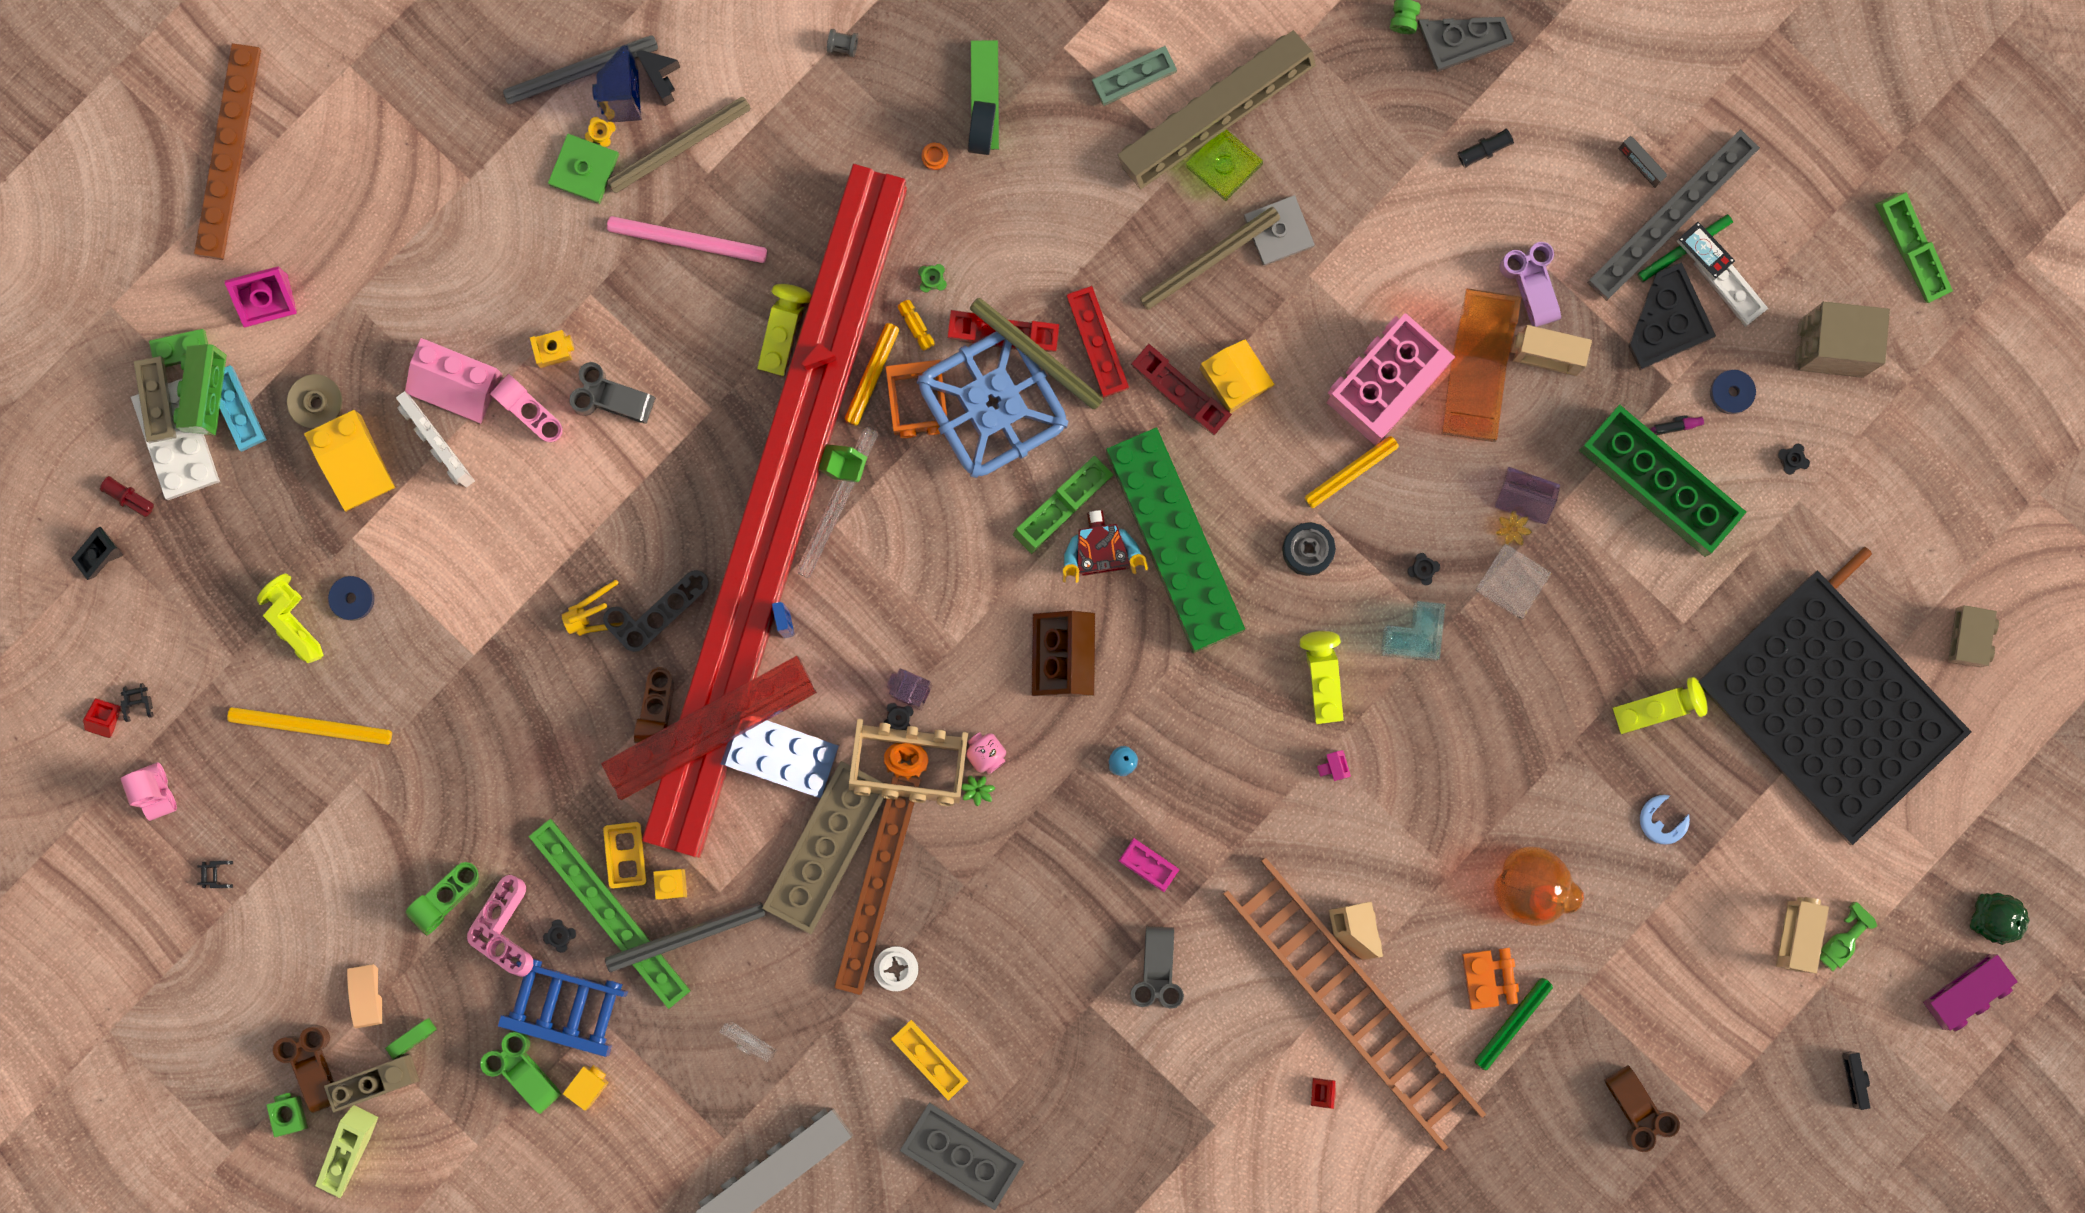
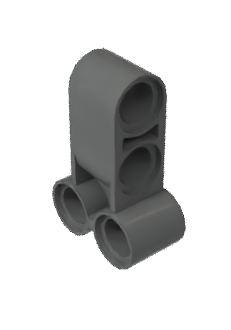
(611, 397)
(1158, 967)

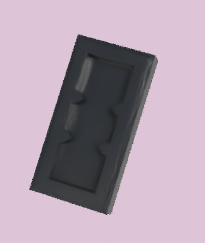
(1857, 1080)

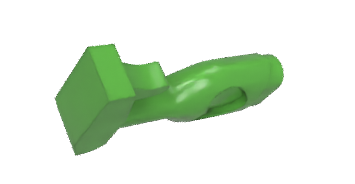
(1842, 945)

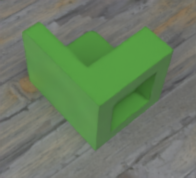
(842, 463)

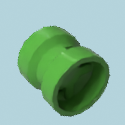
(1405, 16)

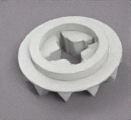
(903, 957)

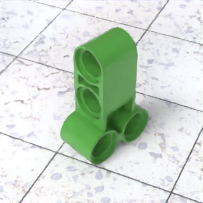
(429, 912)
(523, 1073)

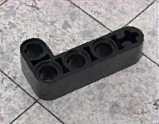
(661, 607)

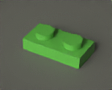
(174, 346)

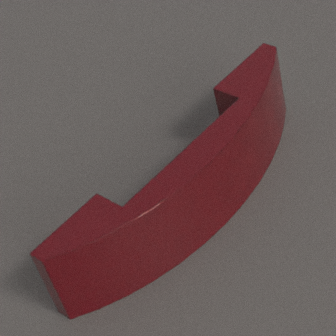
(1180, 390)

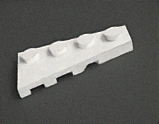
(440, 449)

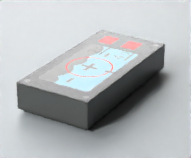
(1642, 161)

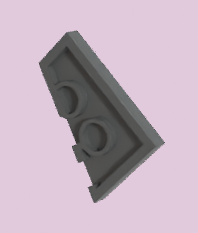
(1459, 41)

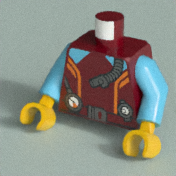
(1101, 550)

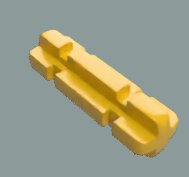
(916, 325)

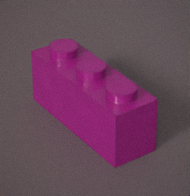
(1971, 993)

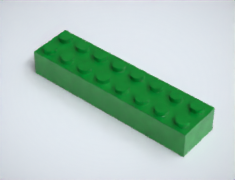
(1175, 540)

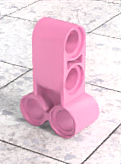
(514, 397)
(149, 791)

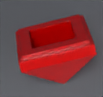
(1323, 1093)

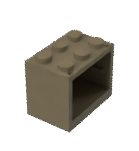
(1843, 339)

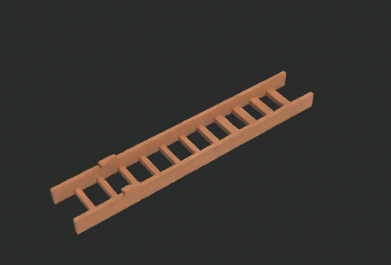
(1314, 962)

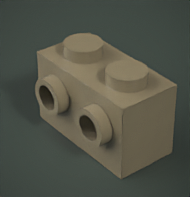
(1973, 636)

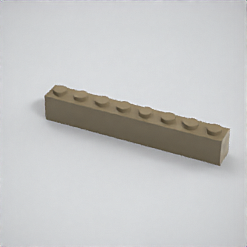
(1216, 109)

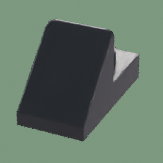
(656, 68)
(96, 553)

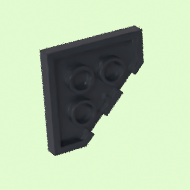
(1669, 319)

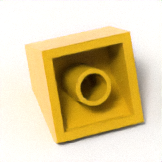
(1236, 375)

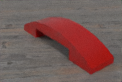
(971, 329)

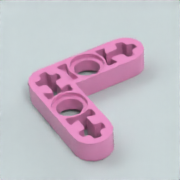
(492, 928)

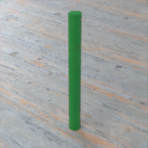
(1678, 252)

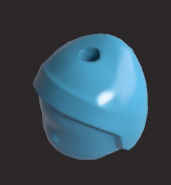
(1123, 761)

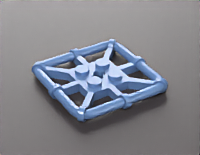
(988, 420)

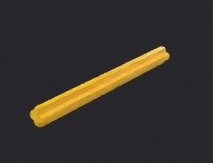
(309, 726)

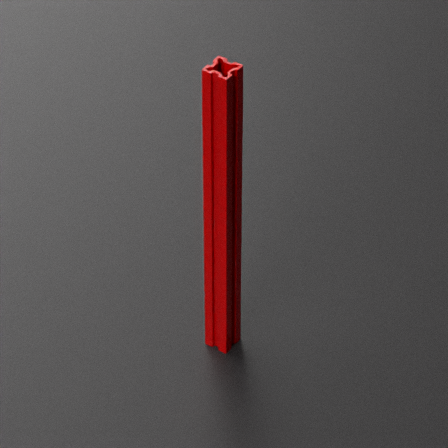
(782, 492)

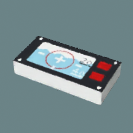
(1705, 250)

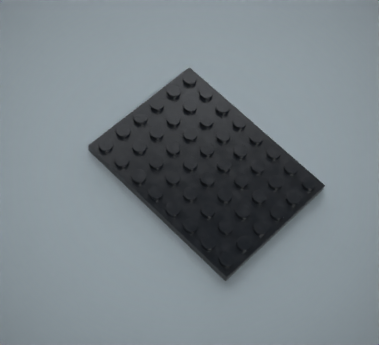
(1834, 707)

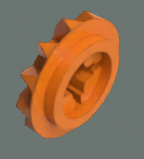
(908, 752)

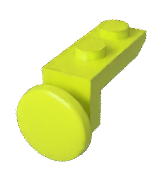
(782, 327)
(286, 625)
(1324, 675)
(1662, 707)

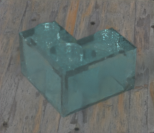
(1419, 641)

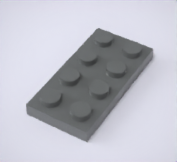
(962, 1156)

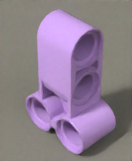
(1534, 283)

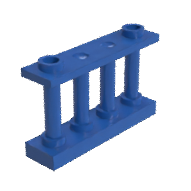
(570, 1035)

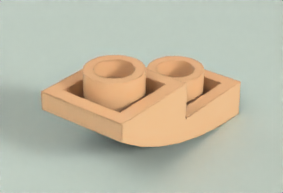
(363, 996)

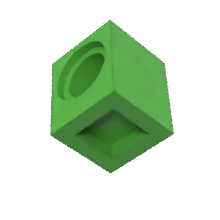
(279, 1125)

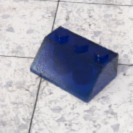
(619, 88)

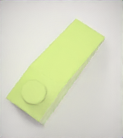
(346, 1150)

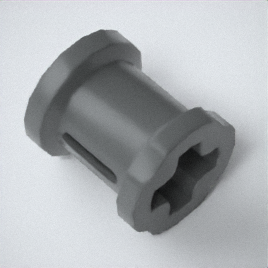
(842, 43)

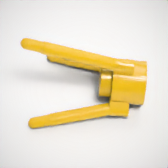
(577, 618)

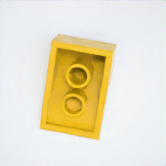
(350, 460)

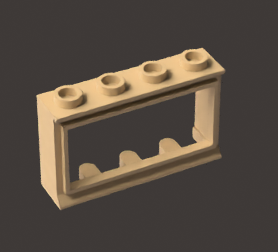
(911, 736)

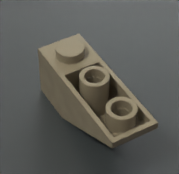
(371, 1083)

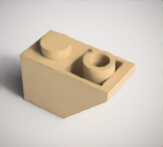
(1357, 929)

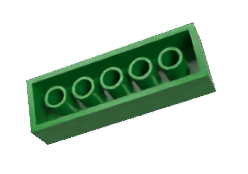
(1662, 481)

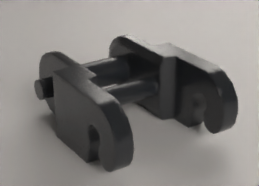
(126, 703)
(213, 864)

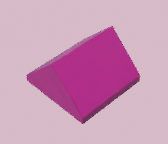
(262, 296)

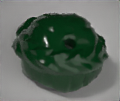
(1999, 918)

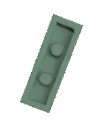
(1134, 75)

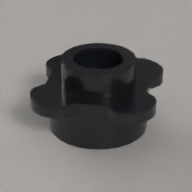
(1786, 459)
(1431, 568)
(904, 712)
(567, 935)

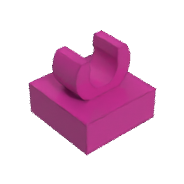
(1337, 766)

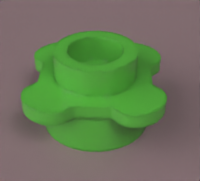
(936, 271)

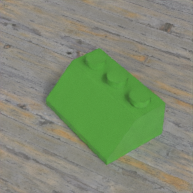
(200, 389)

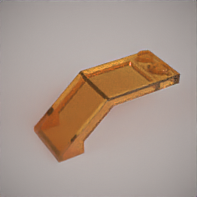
(1480, 365)

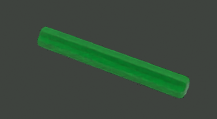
(1513, 1024)

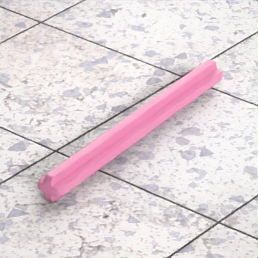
(686, 239)

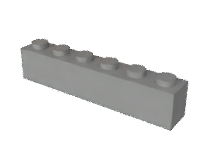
(781, 1167)

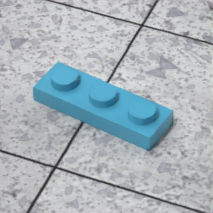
(239, 412)

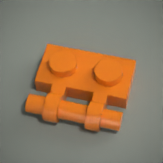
(1481, 978)

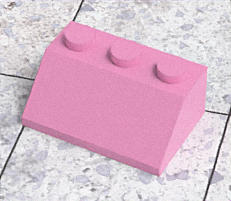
(451, 380)

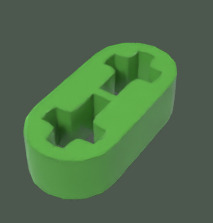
(411, 1039)

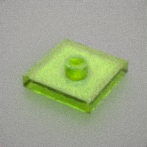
(1224, 164)

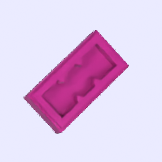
(1148, 865)

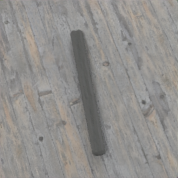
(573, 72)
(684, 937)

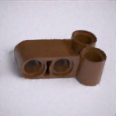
(653, 723)
(309, 1066)
(1639, 1108)

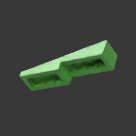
(985, 79)
(1913, 246)
(1062, 504)

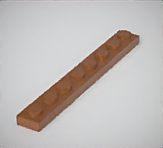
(227, 151)
(875, 890)

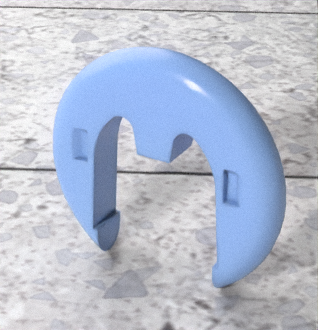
(1653, 830)

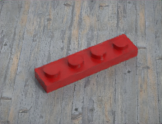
(1097, 341)

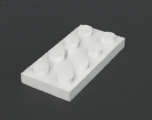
(181, 462)

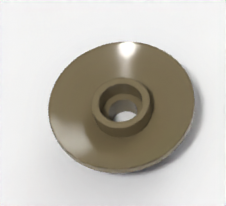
(303, 394)

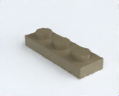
(155, 399)

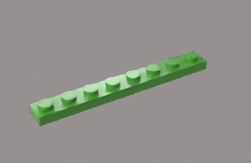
(607, 910)

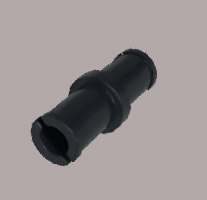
(1485, 148)

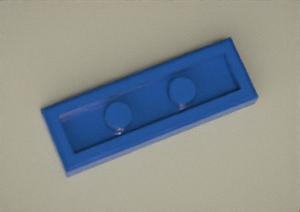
(783, 620)

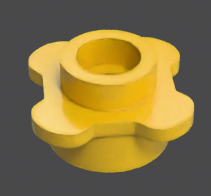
(598, 124)

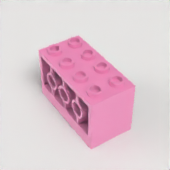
(1407, 378)

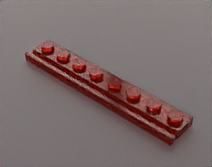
(709, 727)

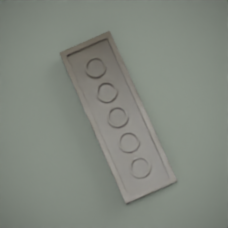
(823, 852)

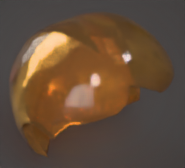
(1536, 887)

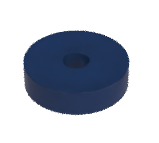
(1745, 392)
(342, 589)

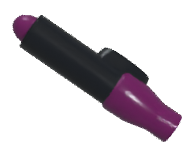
(1678, 424)

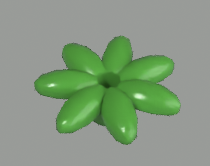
(977, 790)

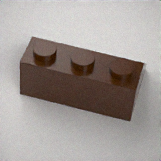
(1063, 654)

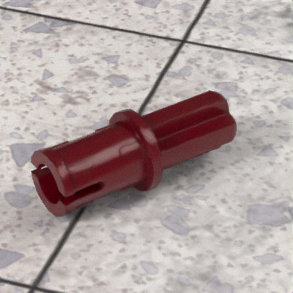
(126, 496)

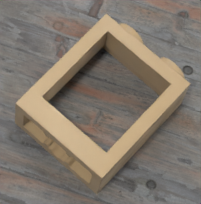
(1551, 350)
(1802, 935)

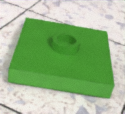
(583, 168)

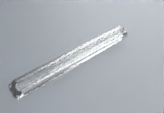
(833, 510)

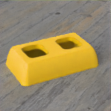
(615, 856)

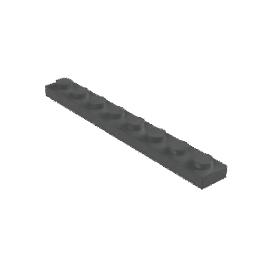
(1674, 214)

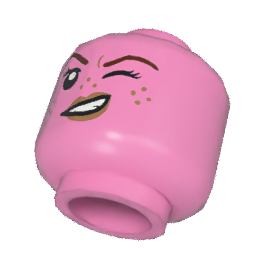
(985, 753)

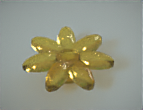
(1508, 528)

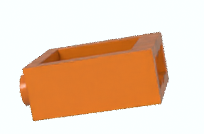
(904, 372)

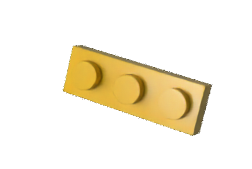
(929, 1060)

